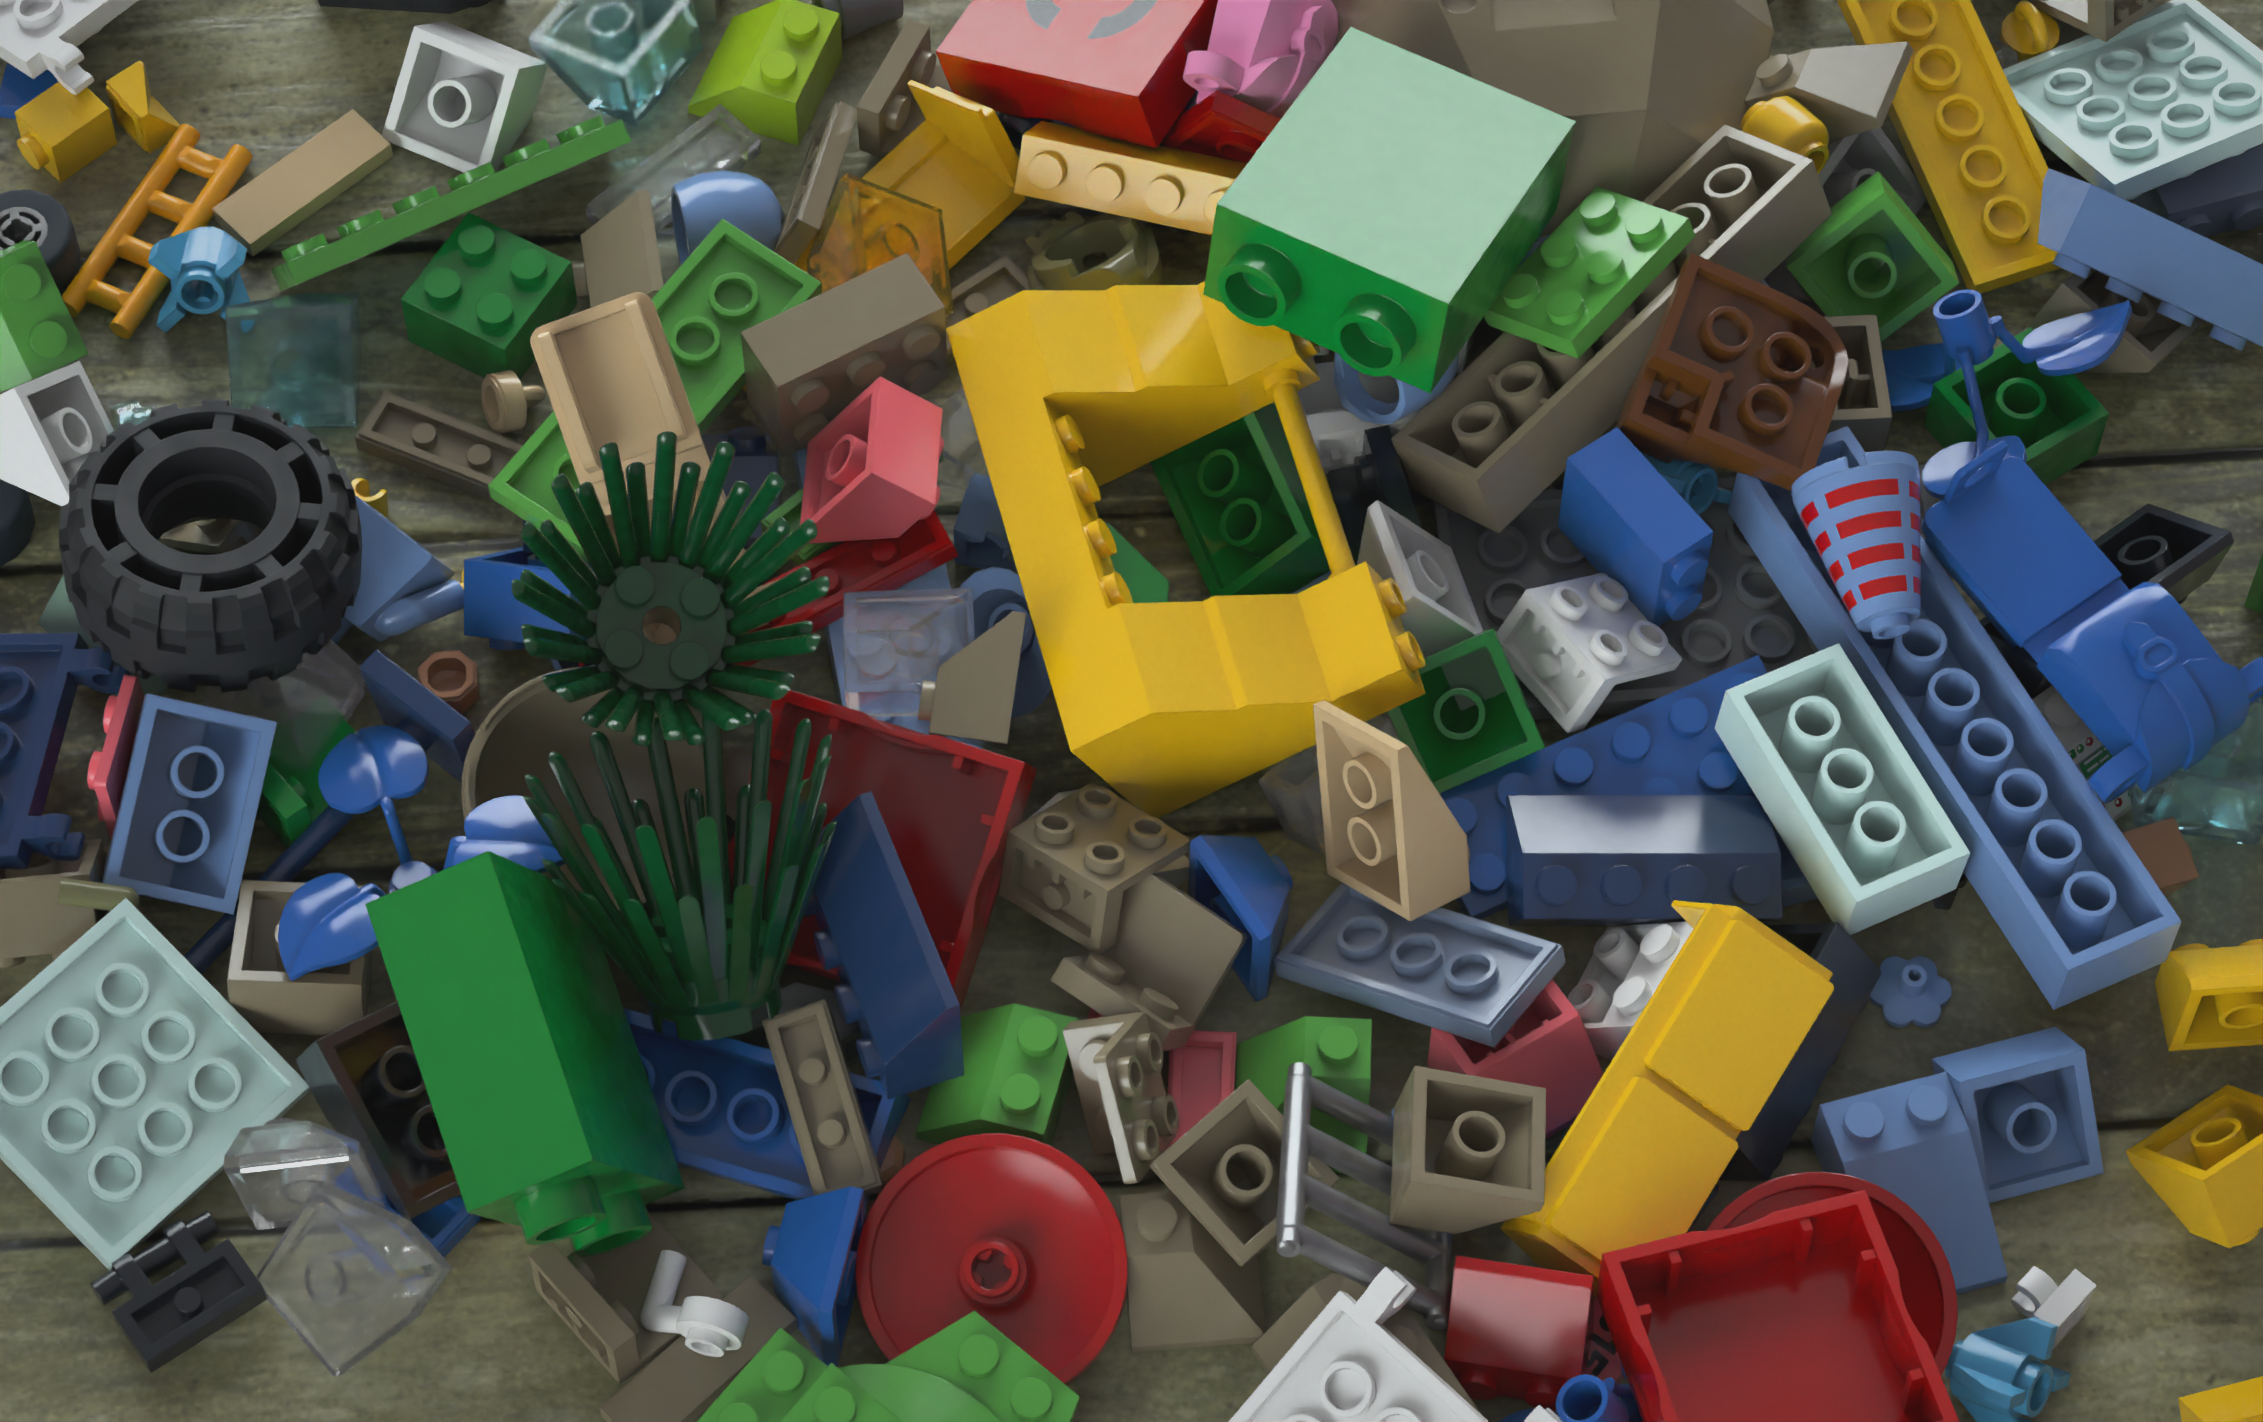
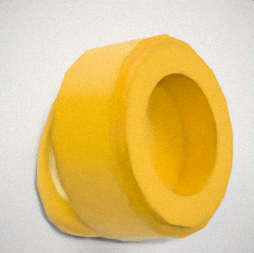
(2029, 31)

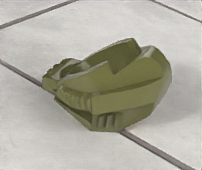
(1066, 248)

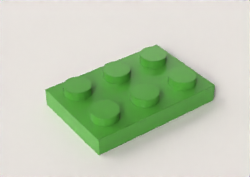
(1589, 271)

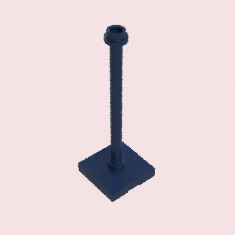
(402, 705)

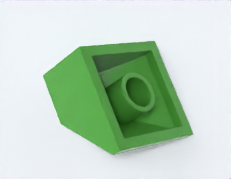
(1334, 1050)

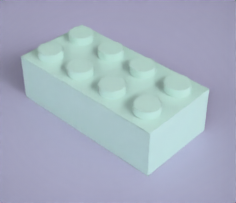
(1841, 790)

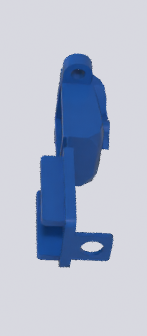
(2113, 653)

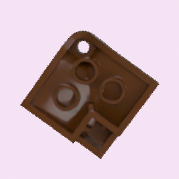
(1734, 378)

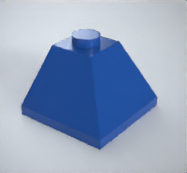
(1248, 891)
(816, 1265)

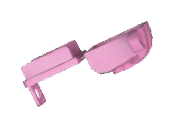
(1264, 51)

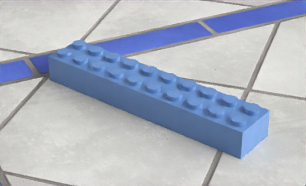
(2033, 826)

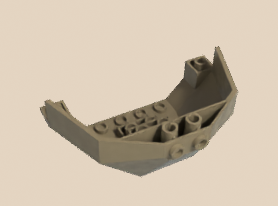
(1632, 73)

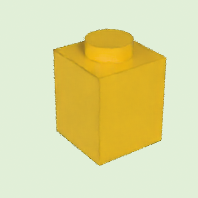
(64, 130)

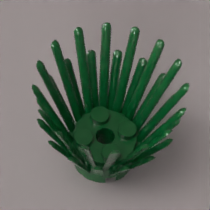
(669, 578)
(700, 954)

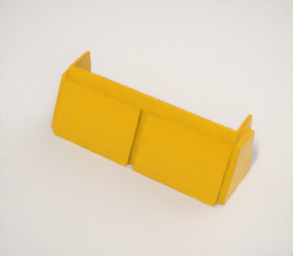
(955, 163)
(1676, 1092)

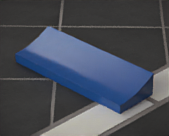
(731, 1113)

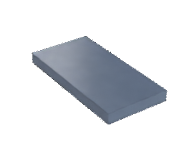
(1429, 970)

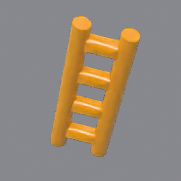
(147, 198)

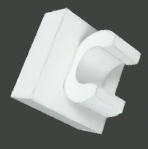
(2057, 1305)

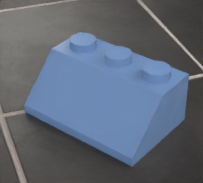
(189, 803)

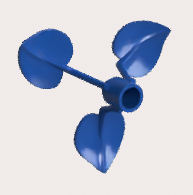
(1968, 340)
(328, 916)

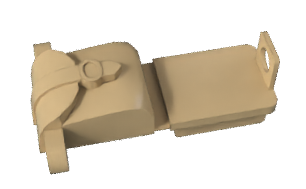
(620, 385)

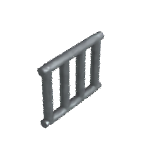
(1299, 1189)

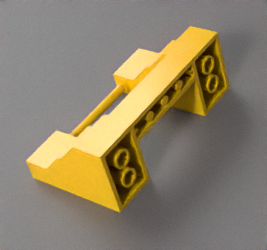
(1166, 691)

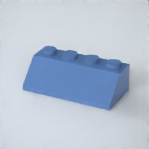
(2153, 258)

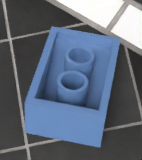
(1922, 1151)

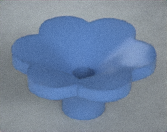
(1910, 992)

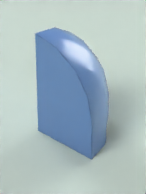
(980, 529)

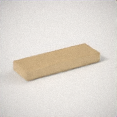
(302, 182)

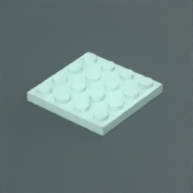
(2148, 101)
(128, 1083)

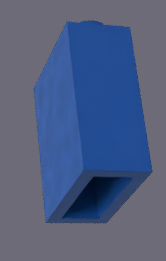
(1635, 527)

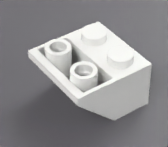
(1622, 979)

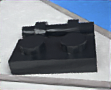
(188, 1303)

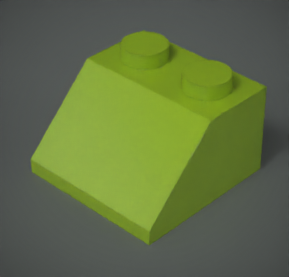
(773, 68)

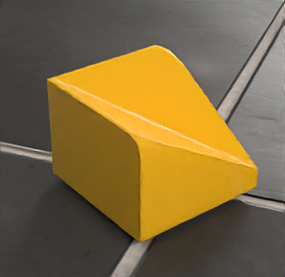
(138, 110)

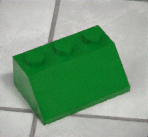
(1244, 508)

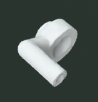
(704, 1321)

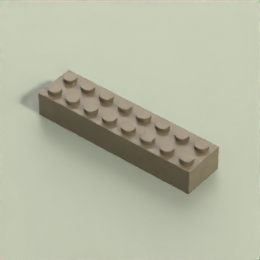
(1527, 408)

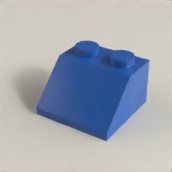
(489, 599)

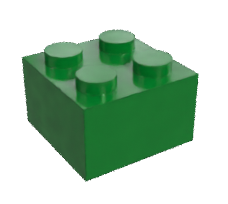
(487, 298)
(2049, 414)

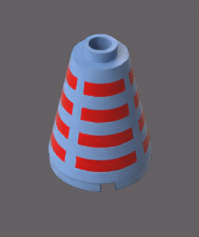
(1868, 536)

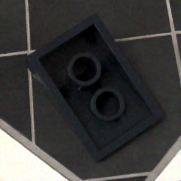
(377, 1095)

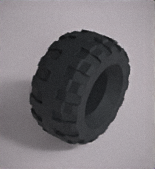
(219, 613)

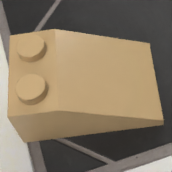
(1385, 819)

